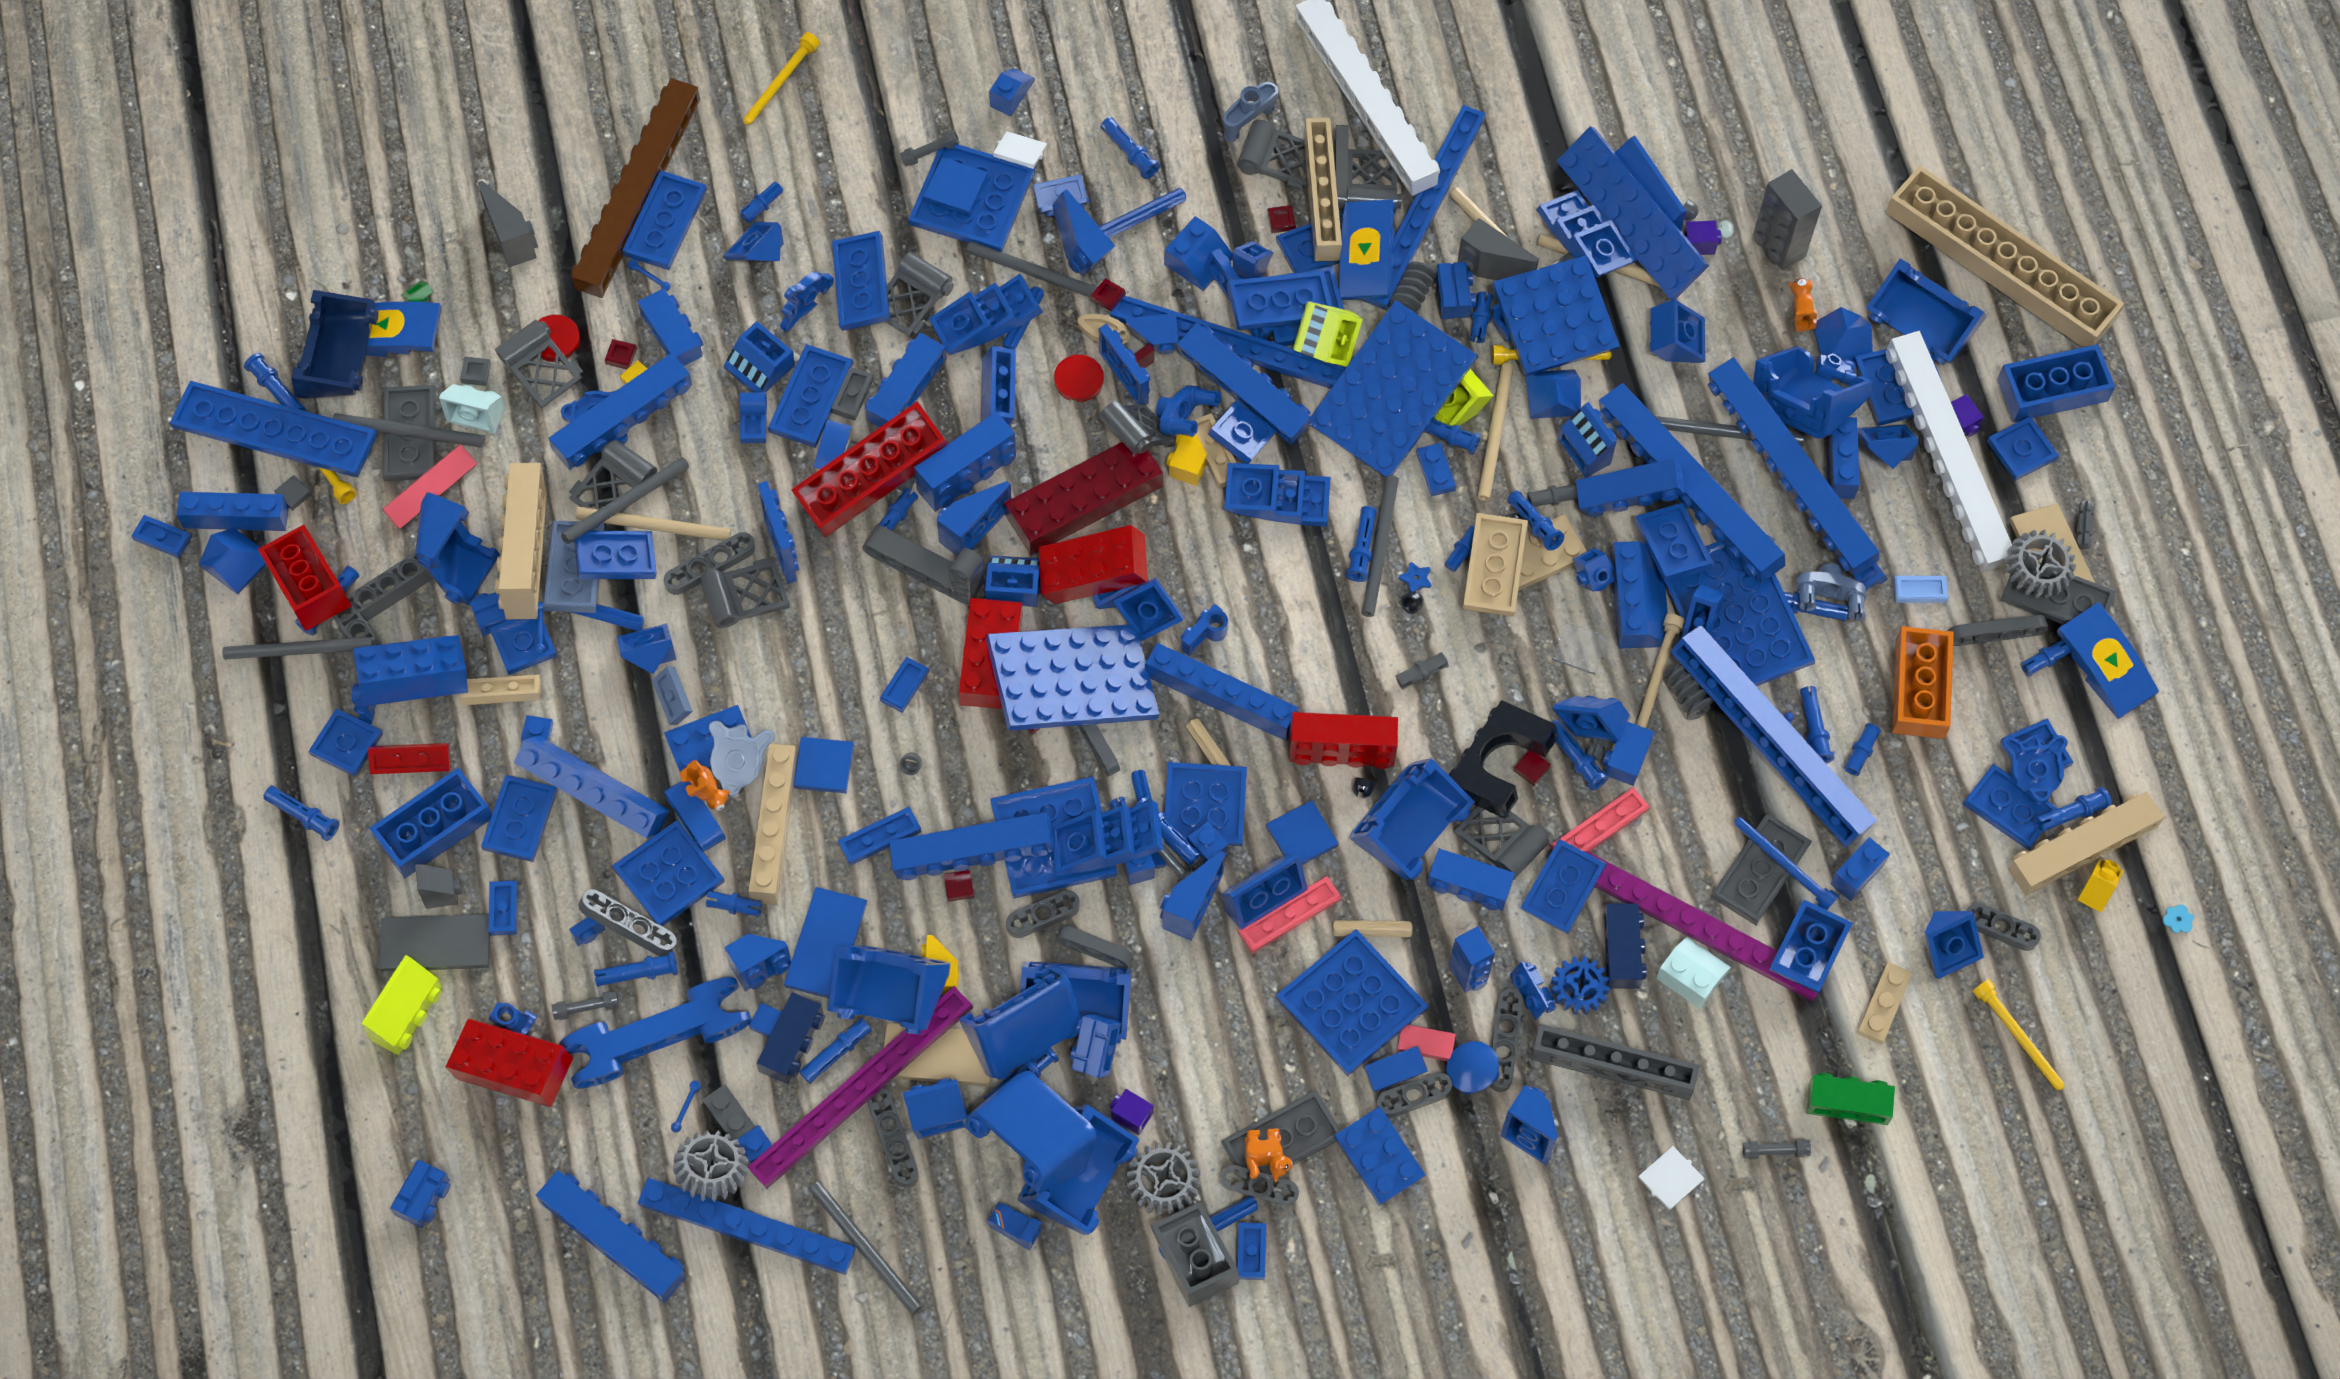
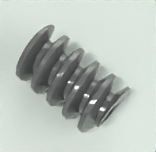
(1414, 285)
(1688, 692)

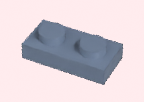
(672, 695)

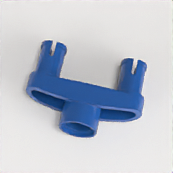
(1177, 409)

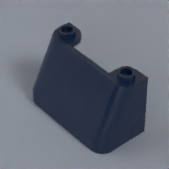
(334, 346)

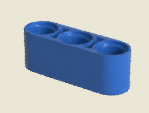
(694, 816)

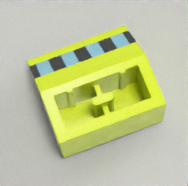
(1328, 333)

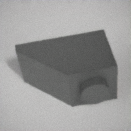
(437, 886)

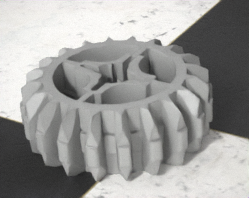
(2055, 563)
(724, 1174)
(1173, 1183)

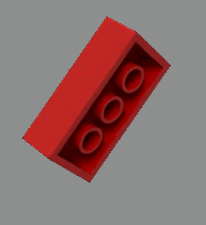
(1093, 564)
(304, 577)
(977, 678)
(1343, 740)
(509, 1062)

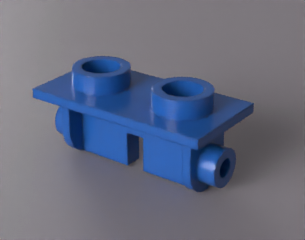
(1526, 980)

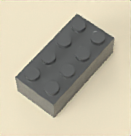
(1787, 220)

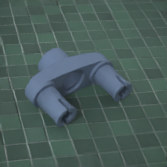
(1243, 111)
(1832, 584)

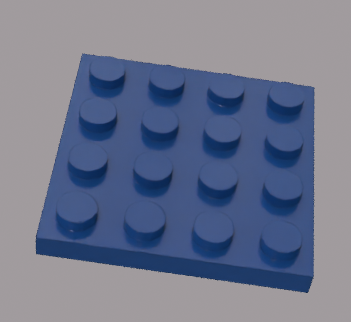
(994, 209)
(1555, 315)
(1061, 803)
(1352, 1002)

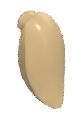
(1090, 325)

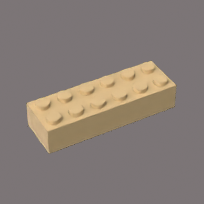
(521, 541)

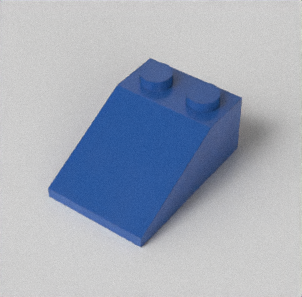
(1081, 236)
(972, 517)
(1191, 897)
(1811, 946)

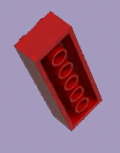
(869, 469)

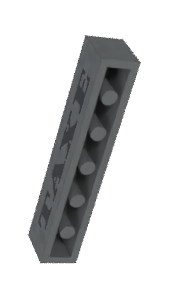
(1615, 1062)

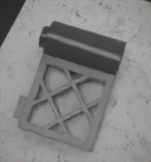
(1259, 149)
(1371, 189)
(926, 281)
(528, 345)
(1133, 428)
(621, 463)
(724, 598)
(1519, 848)

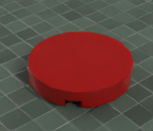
(563, 334)
(1079, 378)

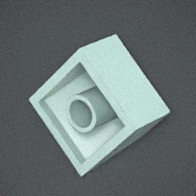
(472, 407)
(1692, 972)

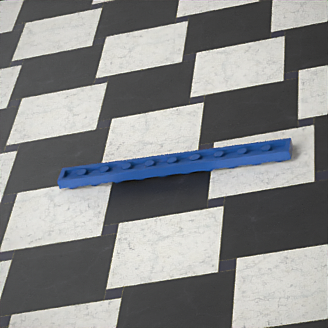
(1428, 201)
(1257, 350)

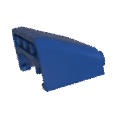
(1916, 304)
(1804, 397)
(450, 551)
(1411, 817)
(886, 985)
(1095, 988)
(1024, 1024)
(1038, 1128)
(1075, 1199)

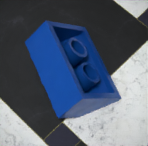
(1264, 890)
(1531, 1124)

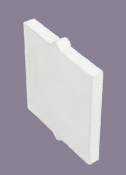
(1019, 150)
(1671, 1178)

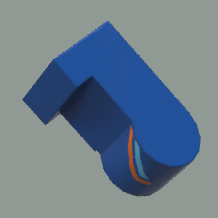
(1015, 1225)

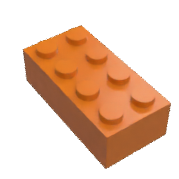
(1923, 682)

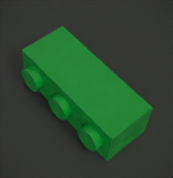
(1850, 1099)

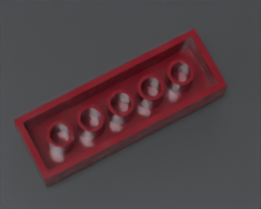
(1082, 496)

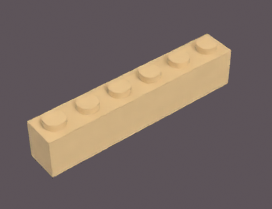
(1322, 189)
(773, 823)
(2085, 843)

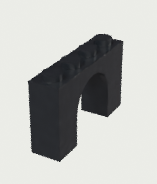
(1504, 727)

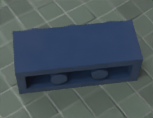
(1624, 946)
(790, 1038)

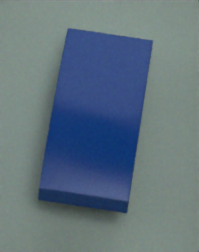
(832, 443)
(1396, 1068)

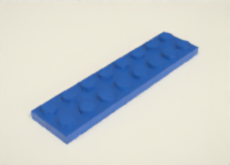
(1634, 212)
(273, 429)

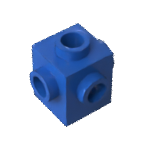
(1594, 570)

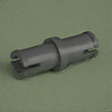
(1553, 495)
(1422, 671)

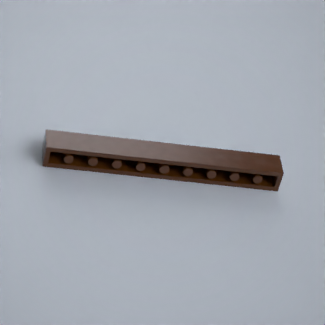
(653, 153)

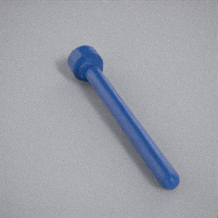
(1824, 896)

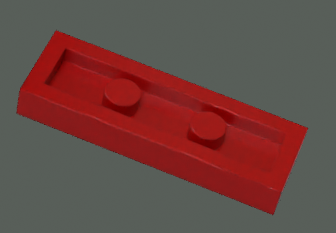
(409, 758)

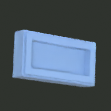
(1920, 589)

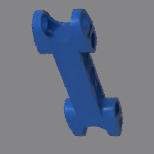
(698, 1016)

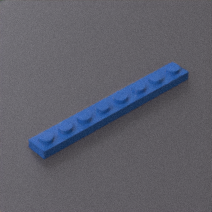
(747, 1226)

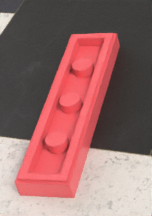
(434, 481)
(1606, 821)
(1290, 915)

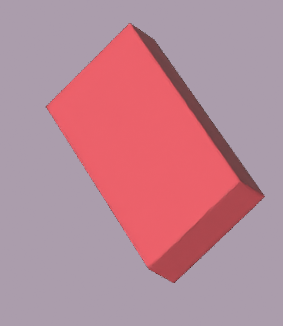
(1431, 1042)

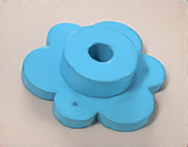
(2181, 913)

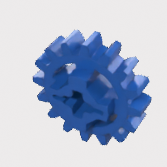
(1570, 985)

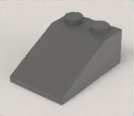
(511, 230)
(1493, 254)
(1195, 1254)

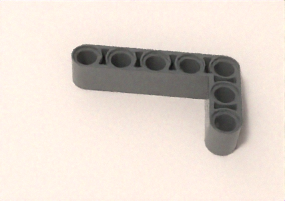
(955, 579)
(381, 598)

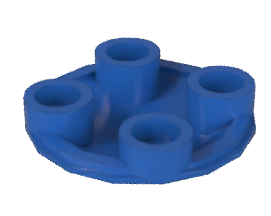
(1473, 1067)

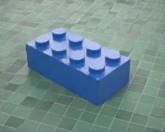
(2056, 383)
(965, 462)
(410, 670)
(431, 822)

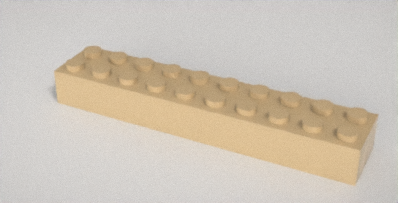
(2004, 258)

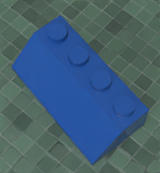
(1649, 176)
(1638, 596)

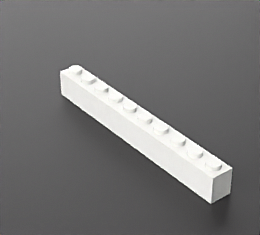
(1367, 95)
(1949, 450)

